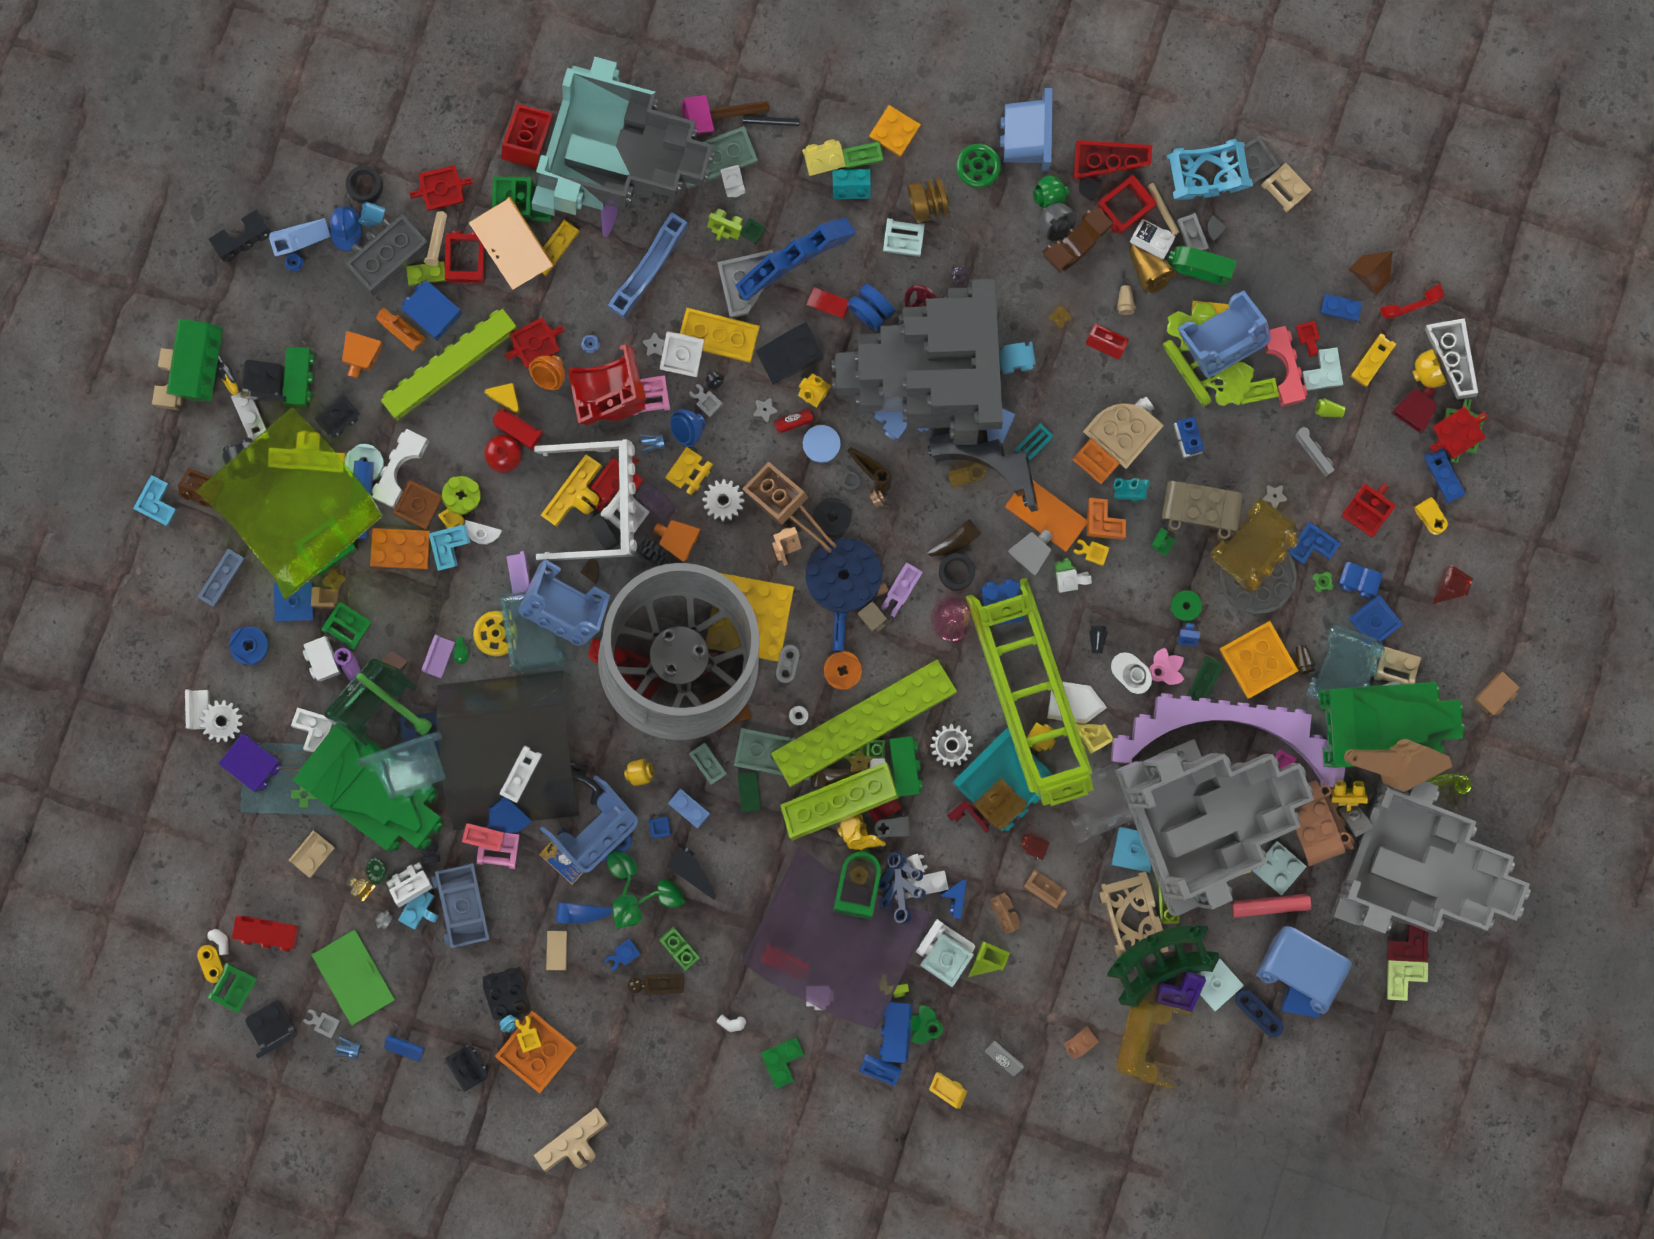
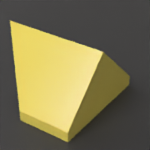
(1094, 736)

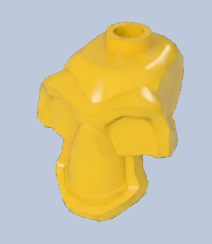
(855, 834)

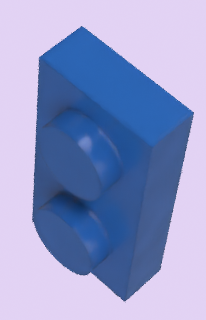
(1341, 307)
(880, 1070)

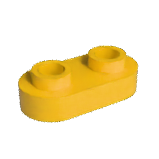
(213, 962)

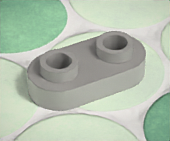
(787, 664)

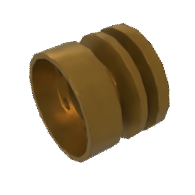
(928, 200)

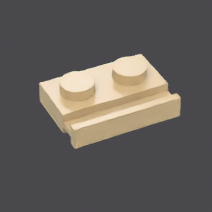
(312, 854)

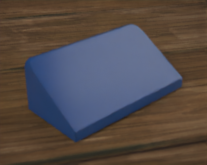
(404, 1048)

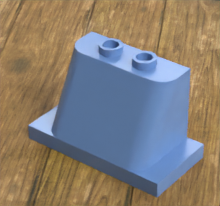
(1028, 131)

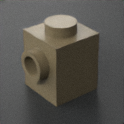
(872, 617)

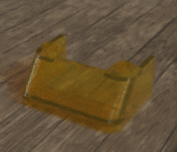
(1136, 1040)

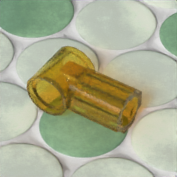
(964, 475)

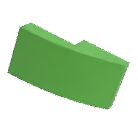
(875, 749)
(679, 948)

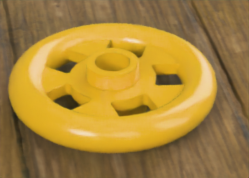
(484, 645)

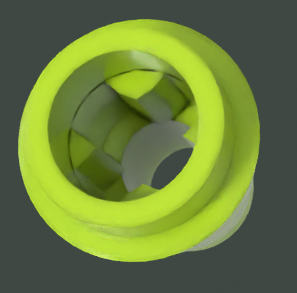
(1327, 408)

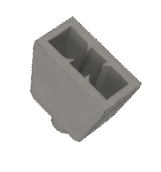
(1032, 551)

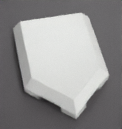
(1082, 700)

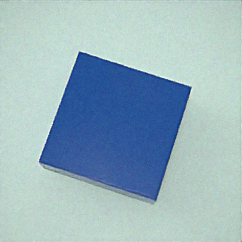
(659, 827)

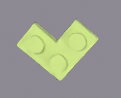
(1400, 973)

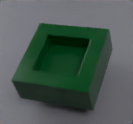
(752, 231)

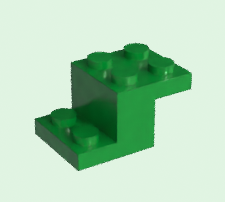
(522, 193)

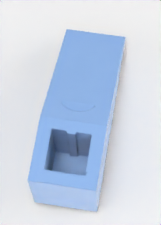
(298, 236)

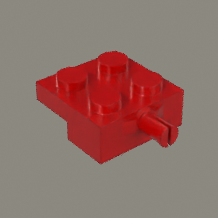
(1368, 509)

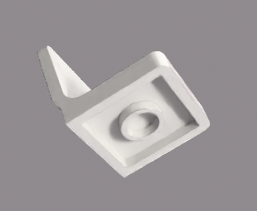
(934, 934)

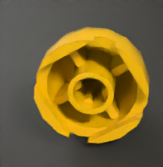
(1429, 370)

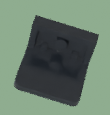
(506, 993)

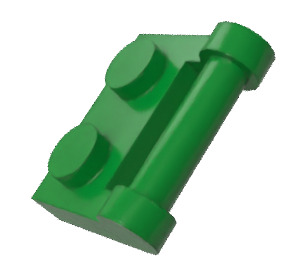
(350, 620)
(238, 990)

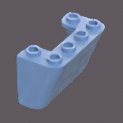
(563, 608)

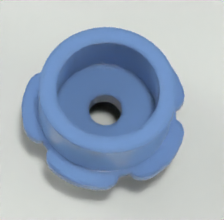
(585, 343)

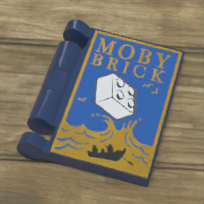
(559, 862)

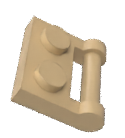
(1290, 183)
(1398, 662)

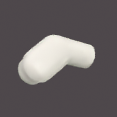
(221, 939)
(731, 1025)

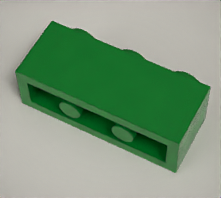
(298, 377)
(905, 766)

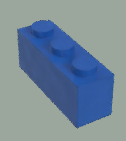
(896, 1032)

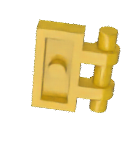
(685, 467)

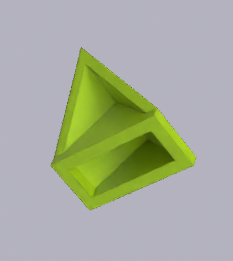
(988, 959)

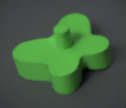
(1063, 566)

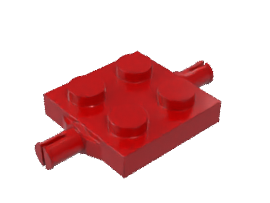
(441, 188)
(534, 341)
(1458, 432)
(608, 483)

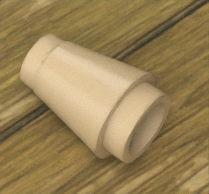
(1126, 301)

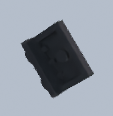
(337, 417)
(467, 1067)

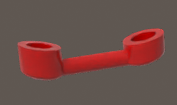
(1432, 296)

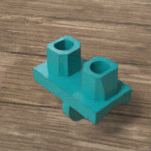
(1131, 489)

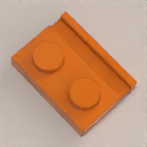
(1095, 461)

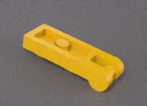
(1372, 360)

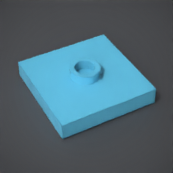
(1130, 851)

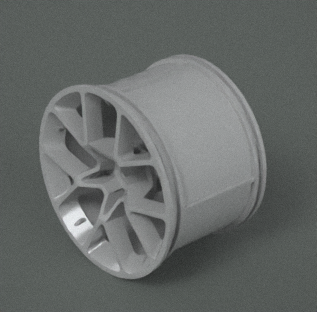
(679, 652)

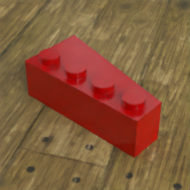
(1106, 158)

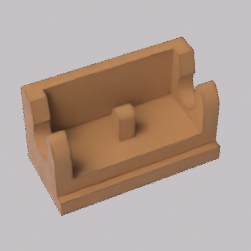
(1045, 889)

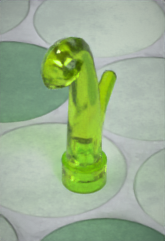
(1449, 778)

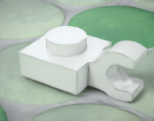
(1069, 580)

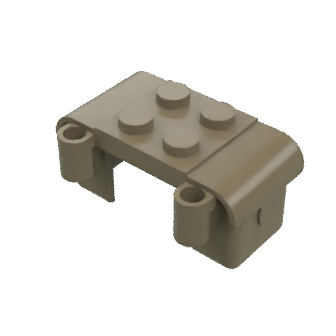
(1202, 507)

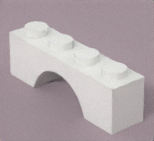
(409, 447)

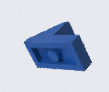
(956, 892)

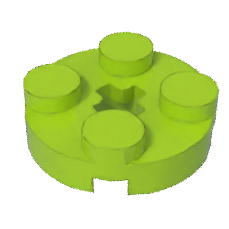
(467, 503)

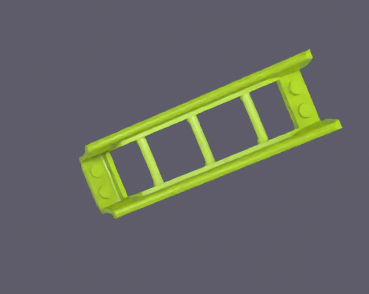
(1060, 786)

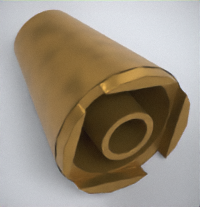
(1151, 270)

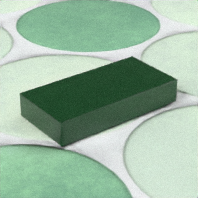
(749, 792)

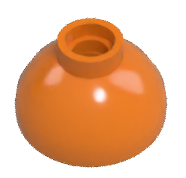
(547, 372)

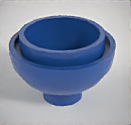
(687, 427)

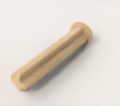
(436, 239)

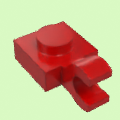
(1308, 335)

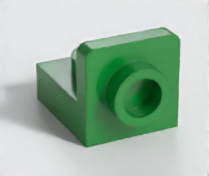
(1162, 542)

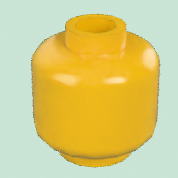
(639, 772)

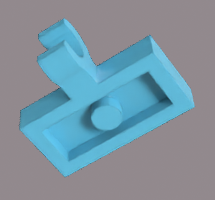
(417, 909)

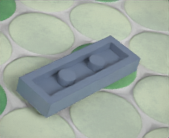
(221, 578)

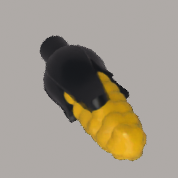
(226, 375)

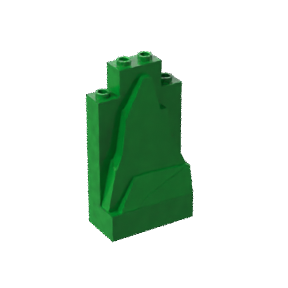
(1384, 715)
(360, 798)

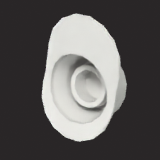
(1131, 672)

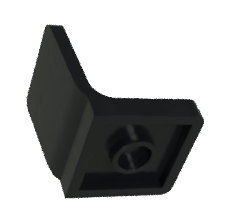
(262, 381)
(271, 1027)

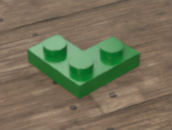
(776, 1060)

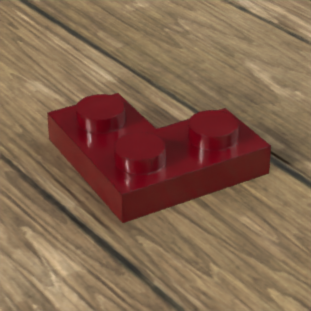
(1413, 950)

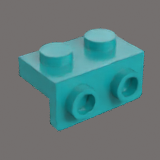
(851, 184)

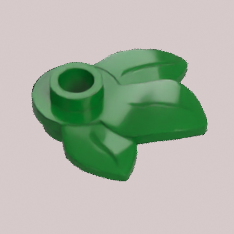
(921, 1025)

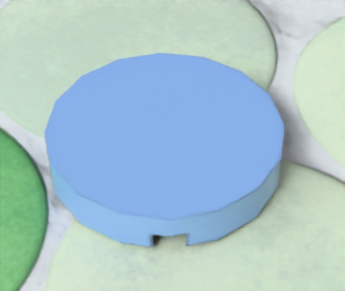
(821, 443)

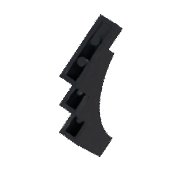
(1013, 467)

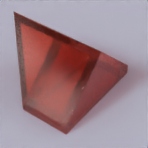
(1452, 584)

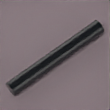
(771, 120)

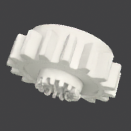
(721, 490)
(217, 731)
(956, 736)

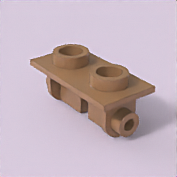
(1001, 905)

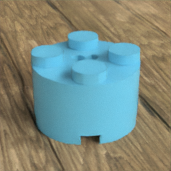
(1016, 356)

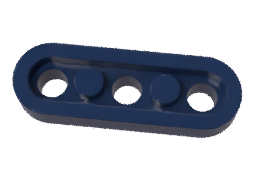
(1267, 1017)

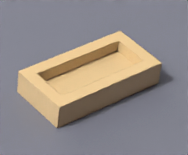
(556, 950)

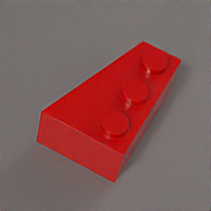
(265, 932)

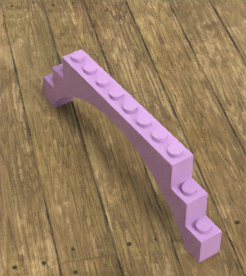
(1173, 713)

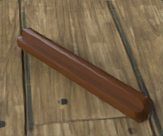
(739, 110)

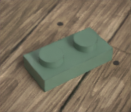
(707, 764)

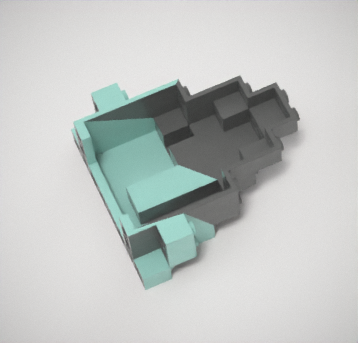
(615, 145)

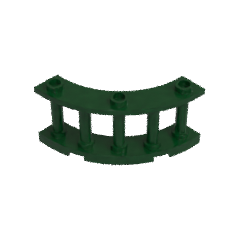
(1163, 969)

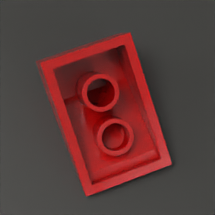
(526, 136)

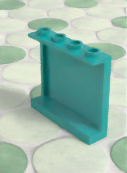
(998, 762)

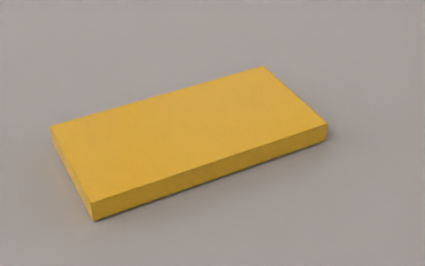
(721, 334)

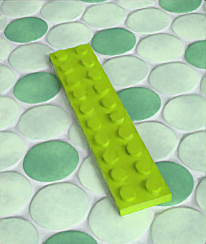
(863, 723)

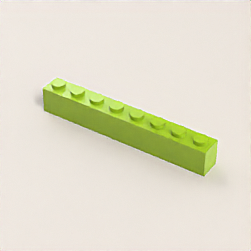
(449, 364)

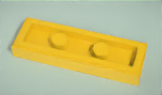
(560, 242)

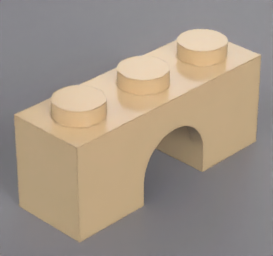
(160, 398)

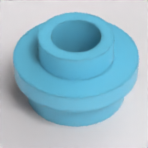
(508, 1024)

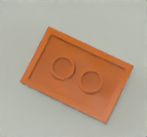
(400, 549)

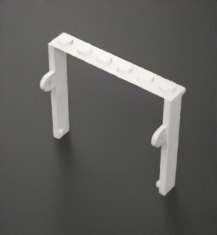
(627, 505)

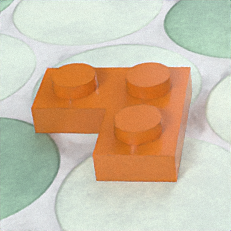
(1099, 524)

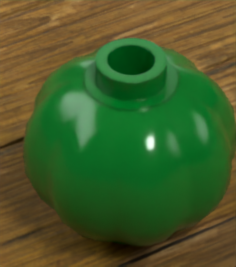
(1050, 191)

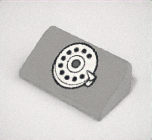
(1004, 1058)

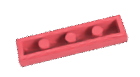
(1270, 905)

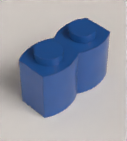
(1360, 580)

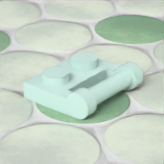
(903, 243)

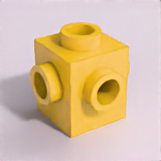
(813, 390)
(1039, 729)

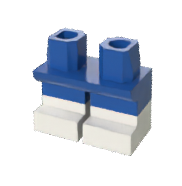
(1189, 434)

